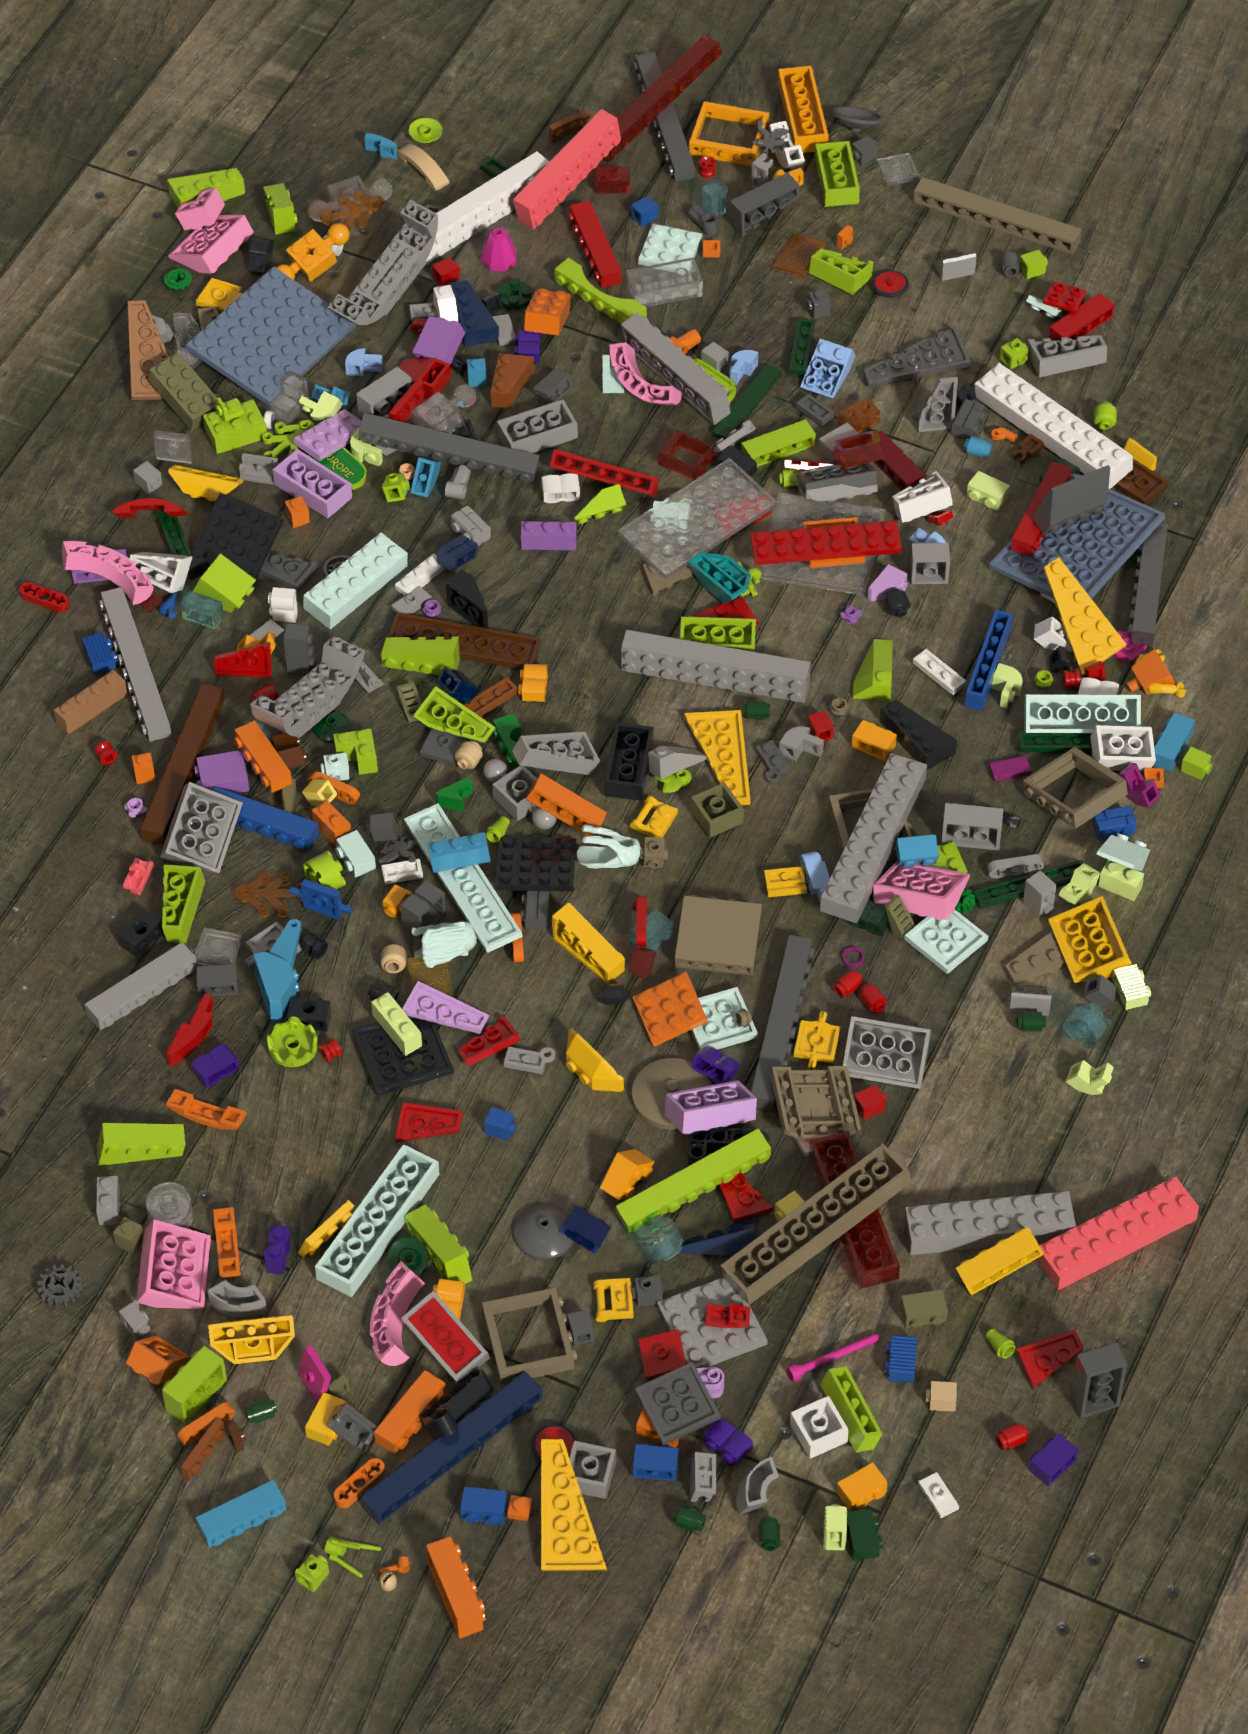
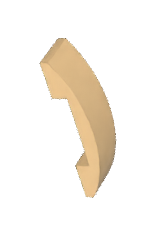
(425, 164)

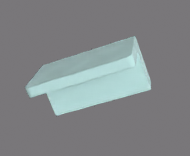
(611, 383)

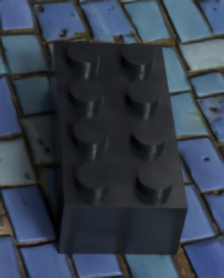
(629, 761)

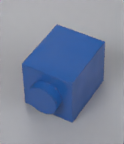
(644, 211)
(500, 1124)

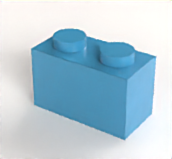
(916, 850)

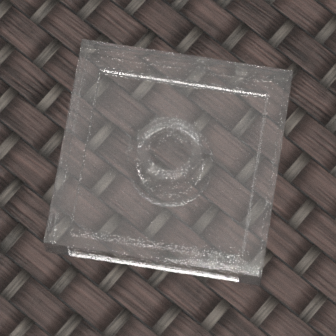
(898, 169)
(173, 446)
(217, 947)

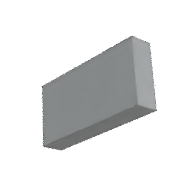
(506, 330)

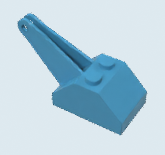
(276, 972)

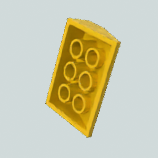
(1089, 941)

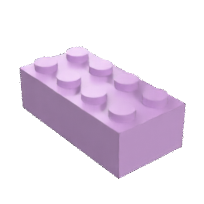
(314, 482)
(710, 1107)

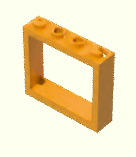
(724, 151)

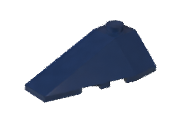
(723, 1242)

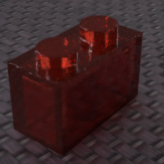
(612, 180)

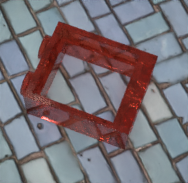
(692, 444)
(858, 449)

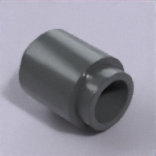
(1009, 264)

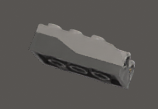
(833, 482)

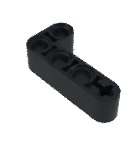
(709, 1144)
(442, 1416)

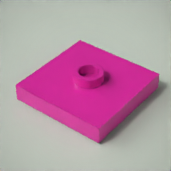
(314, 1373)

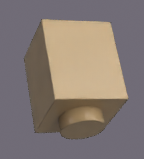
(942, 1396)

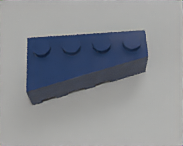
(473, 316)

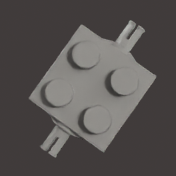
(264, 941)

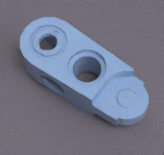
(815, 873)

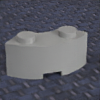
(237, 1301)
(753, 1486)

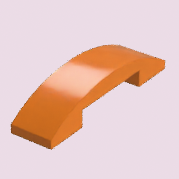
(204, 1113)
(227, 1242)

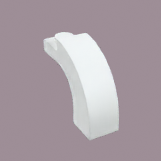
(791, 154)

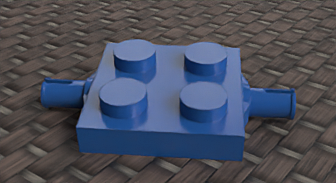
(321, 899)

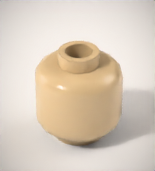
(468, 755)
(393, 958)

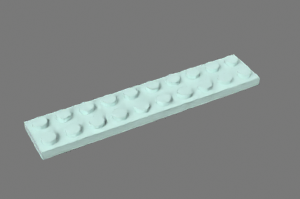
(466, 884)

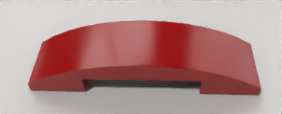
(130, 509)

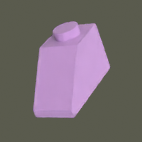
(888, 579)

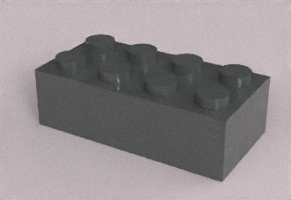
(1098, 1380)

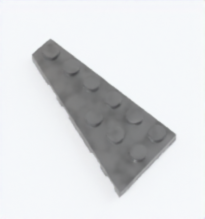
(924, 358)

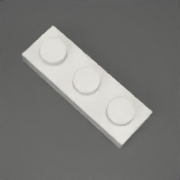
(420, 575)
(939, 672)

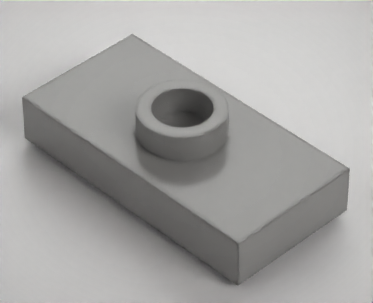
(412, 601)

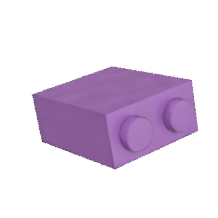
(439, 339)
(223, 771)

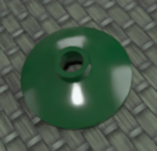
(332, 724)
(407, 1248)

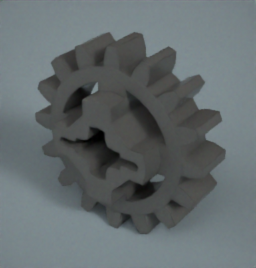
(59, 1286)

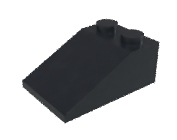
(466, 599)

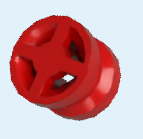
(707, 167)
(1071, 678)
(106, 753)
(330, 1050)

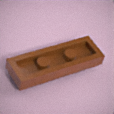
(492, 697)
(203, 1449)

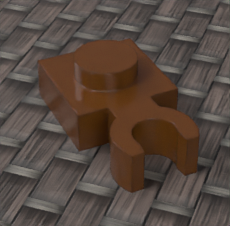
(1028, 447)

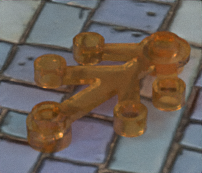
(371, 204)
(268, 893)

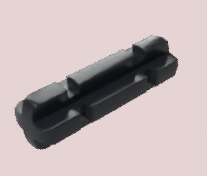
(1008, 819)

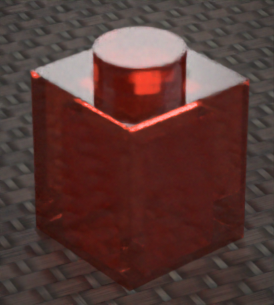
(642, 961)

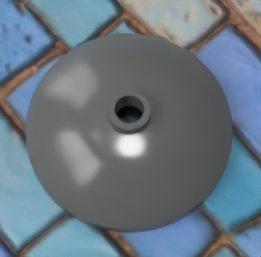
(857, 117)
(538, 1240)

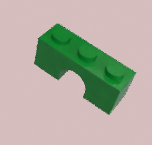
(506, 733)

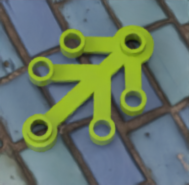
(287, 440)

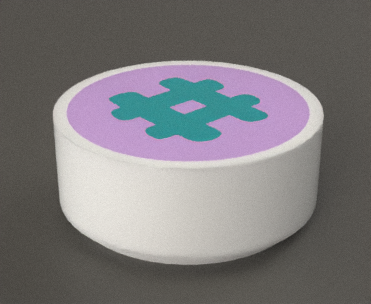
(269, 419)

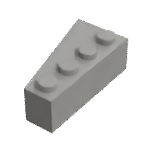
(1066, 354)
(557, 752)

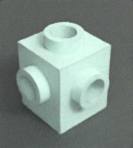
(336, 766)

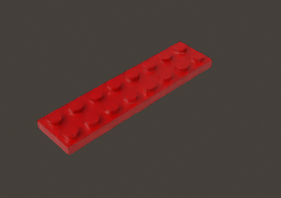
(826, 542)

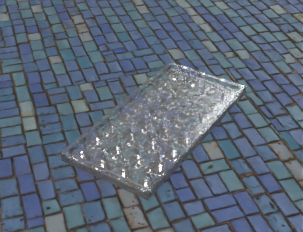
(697, 518)

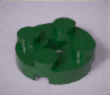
(518, 287)

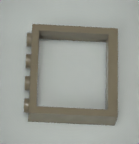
(1077, 759)
(854, 800)
(535, 1368)

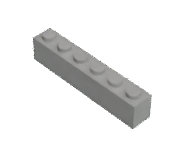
(141, 986)

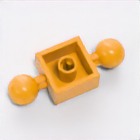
(313, 254)

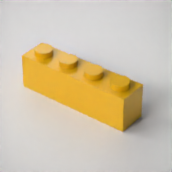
(999, 1260)

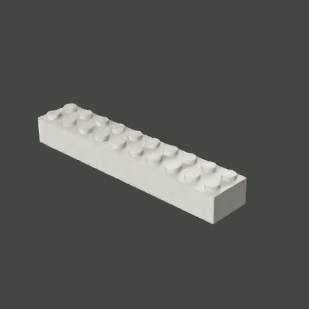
(483, 205)
(1051, 423)

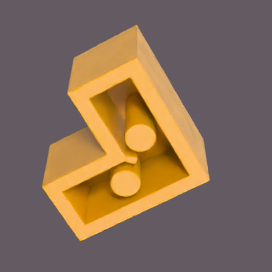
(624, 1173)

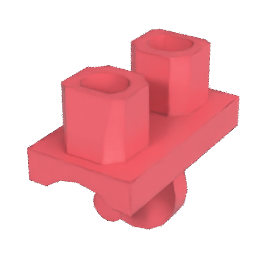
(138, 875)

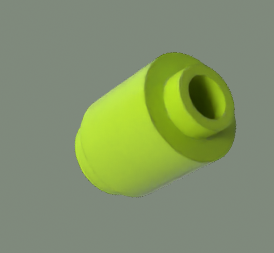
(788, 477)

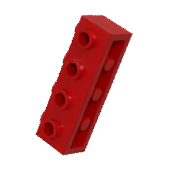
(1086, 319)

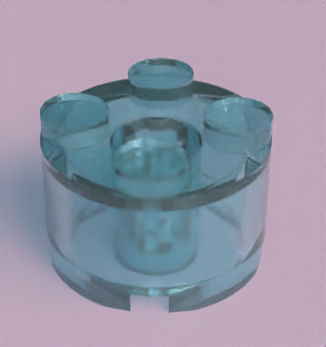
(1086, 1024)
(660, 1239)

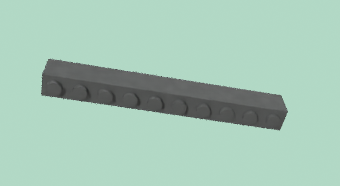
(666, 123)
(448, 447)
(782, 1018)

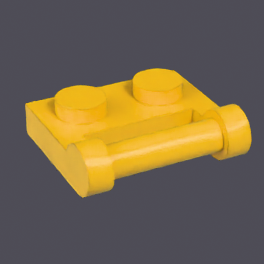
(660, 820)
(620, 1299)

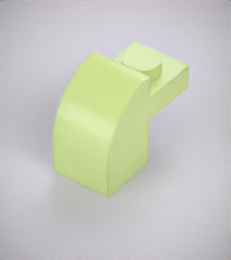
(323, 409)
(365, 451)
(1009, 682)
(1081, 885)
(1088, 1079)

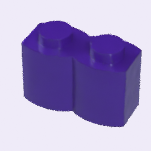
(528, 344)
(215, 1065)
(715, 1065)
(277, 1249)
(728, 1442)

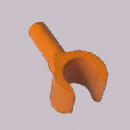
(402, 1566)

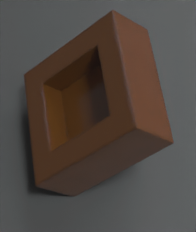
(237, 1437)

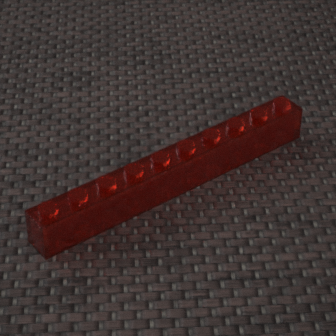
(665, 91)

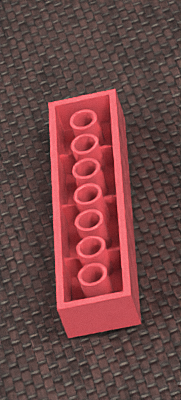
(567, 169)
(1117, 1233)

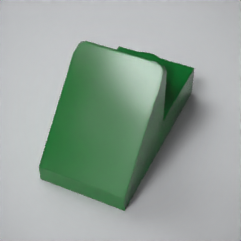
(451, 796)

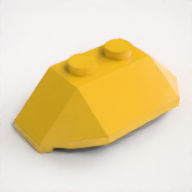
(203, 483)
(590, 1065)
(252, 1338)

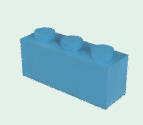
(1173, 740)
(459, 852)

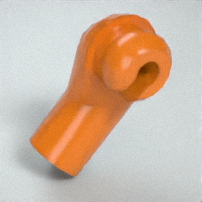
(1003, 433)

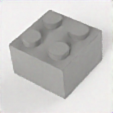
(929, 563)
(593, 1468)

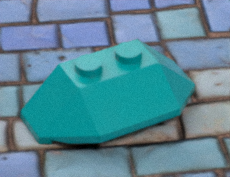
(720, 575)

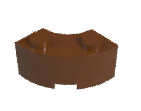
(289, 750)

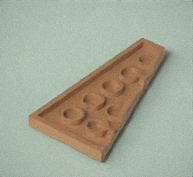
(145, 350)

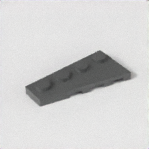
(287, 570)

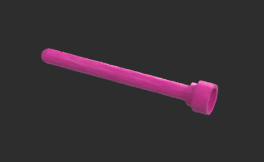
(796, 1371)

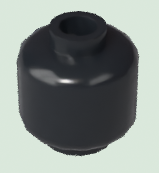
(897, 602)

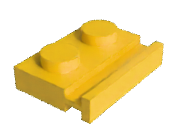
(785, 881)

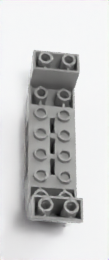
(393, 269)
(315, 693)

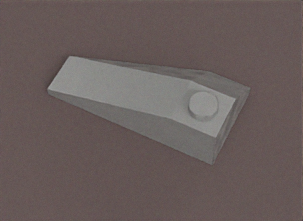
(940, 407)

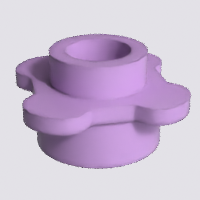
(137, 804)

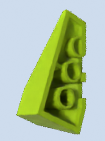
(875, 673)
(448, 715)

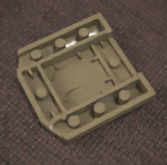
(815, 1102)

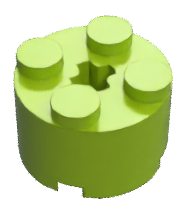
(324, 871)

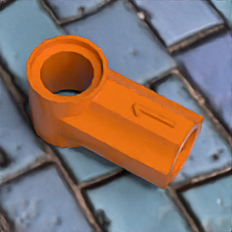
(687, 340)

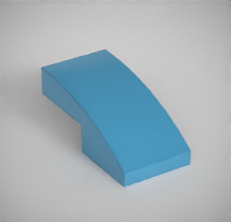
(381, 144)
(339, 393)

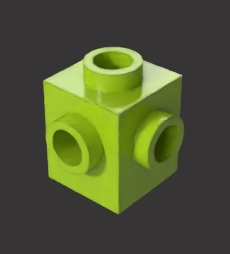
(1014, 353)
(395, 487)

